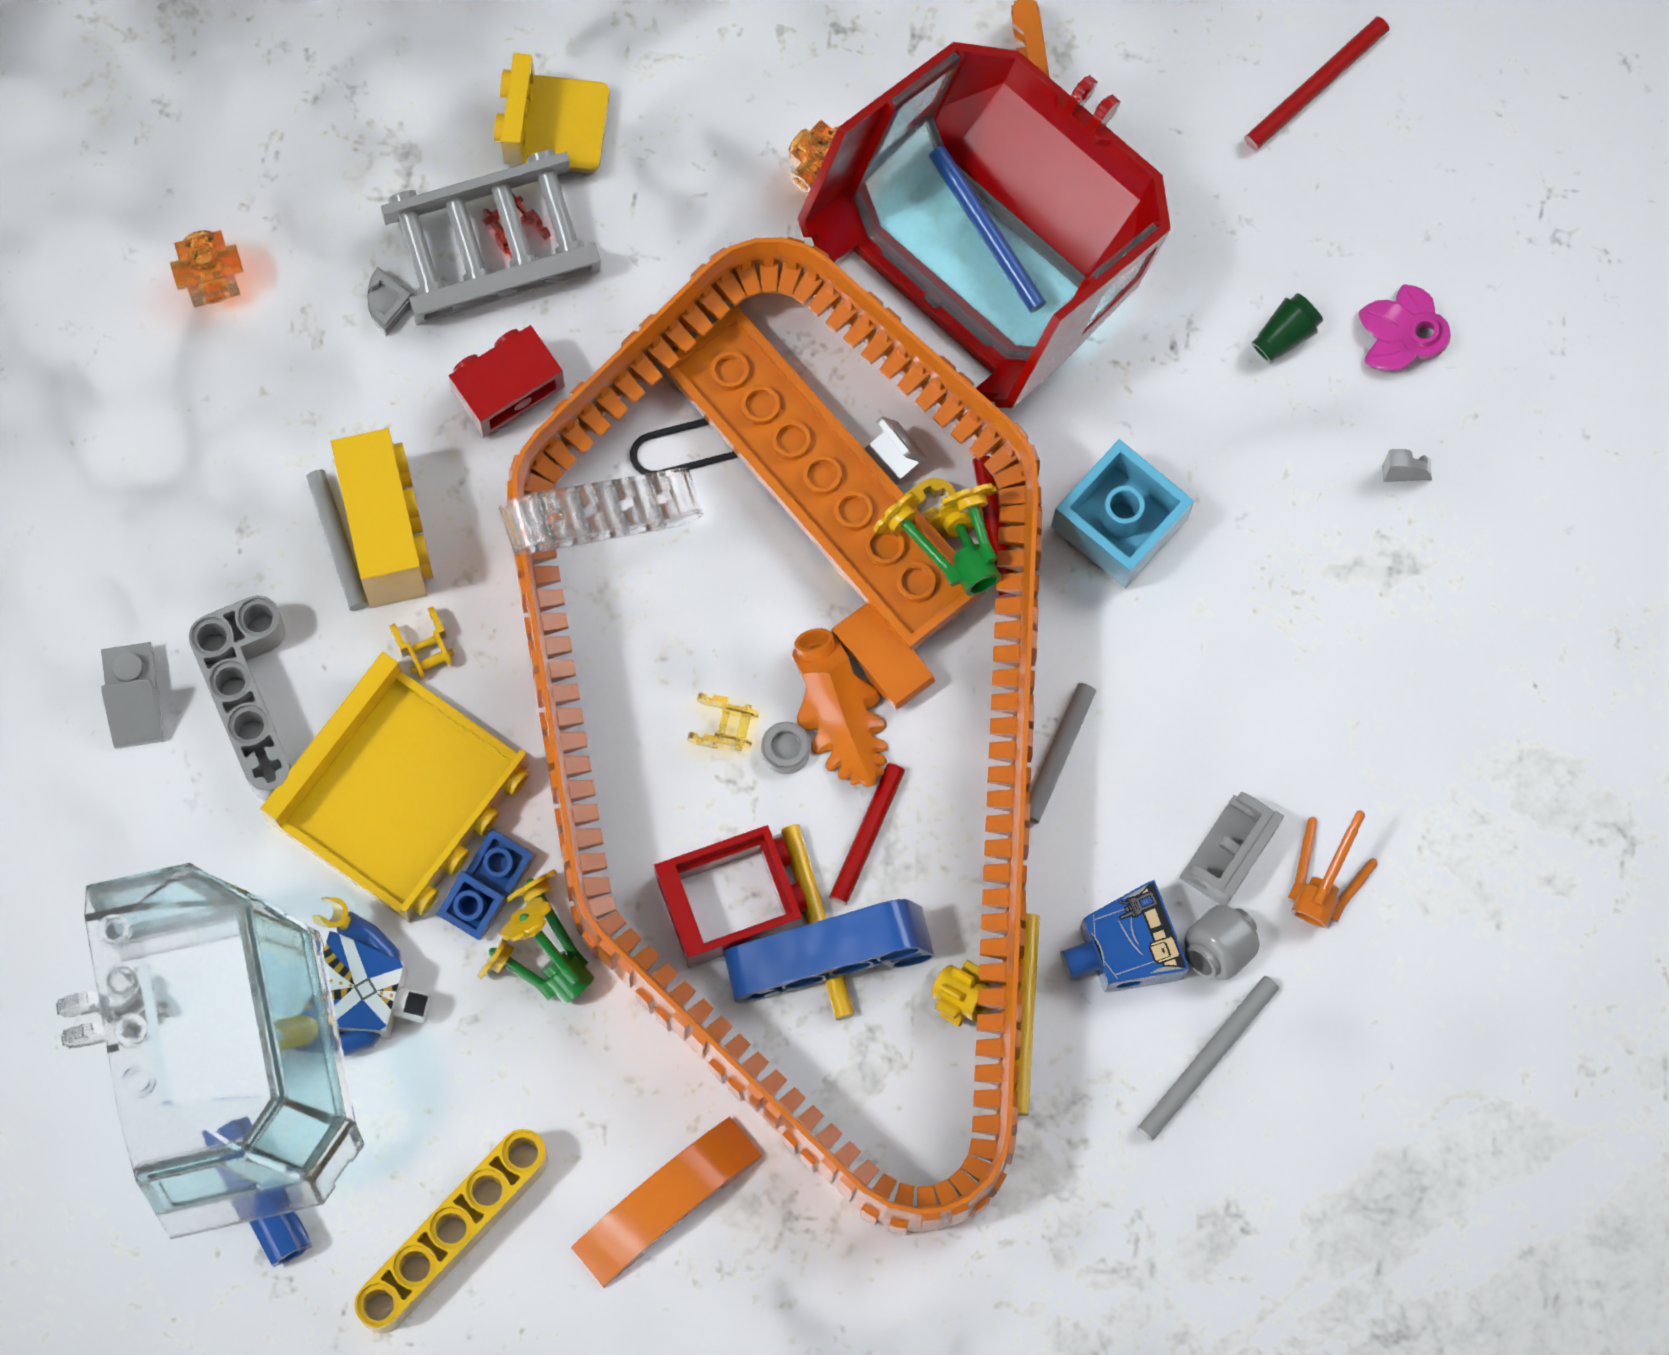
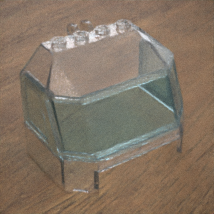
(216, 1048)

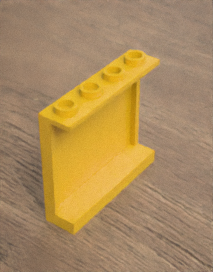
(396, 789)

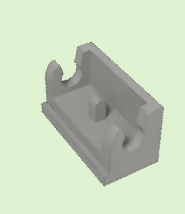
(1232, 848)

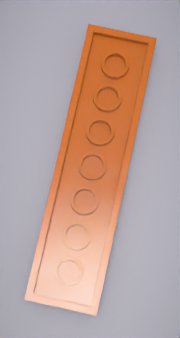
(818, 475)

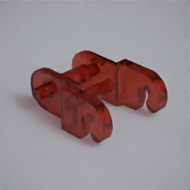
(528, 218)

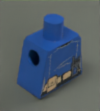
(1128, 943)

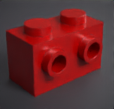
(506, 379)

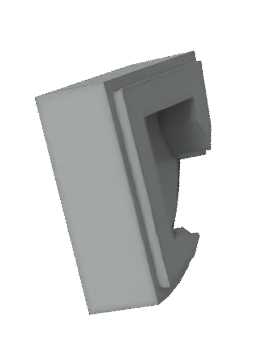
(387, 300)
(1401, 466)

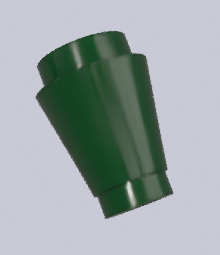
(1287, 328)

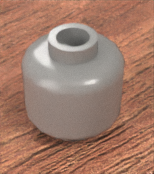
(1221, 942)

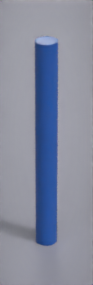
(987, 229)

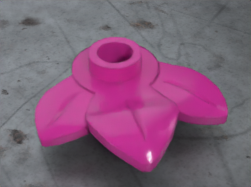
(1397, 328)

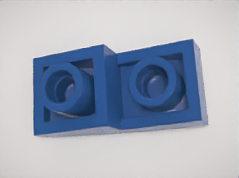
(483, 888)

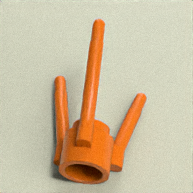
(1317, 901)

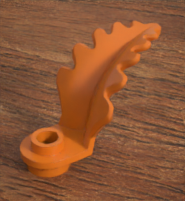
(838, 707)

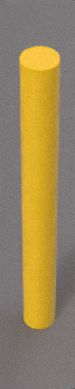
(804, 874)
(1028, 1010)

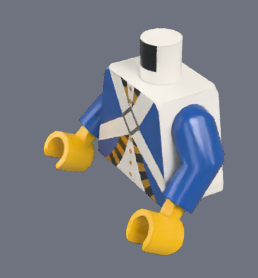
(366, 980)

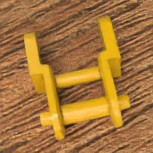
(406, 648)

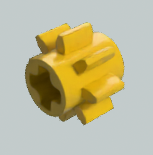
(958, 993)

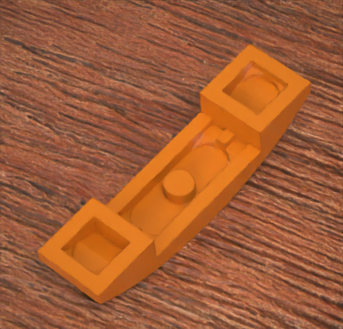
(665, 1200)

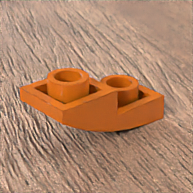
(884, 658)

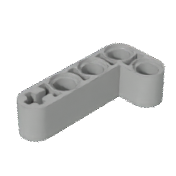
(247, 704)

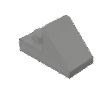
(132, 695)

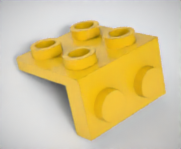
(551, 116)

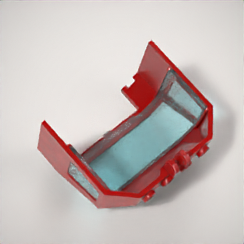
(1048, 172)

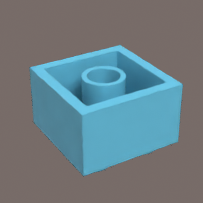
(1122, 513)

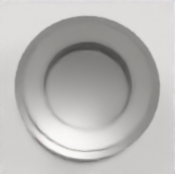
(785, 747)

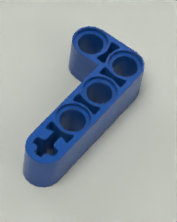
(864, 938)

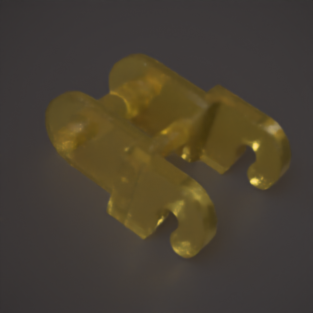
(745, 714)

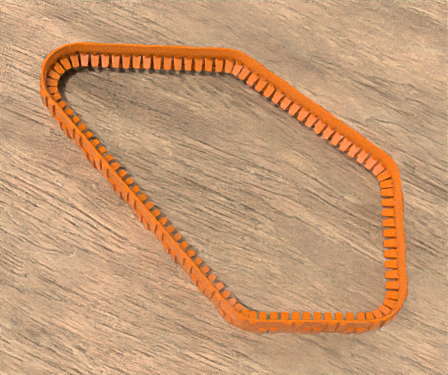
(1016, 469)

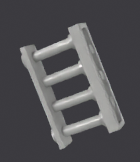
(480, 284)

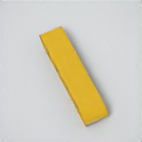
(446, 1256)

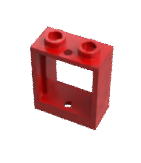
(775, 856)

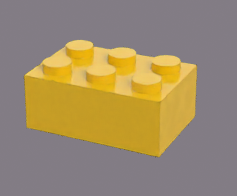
(382, 517)

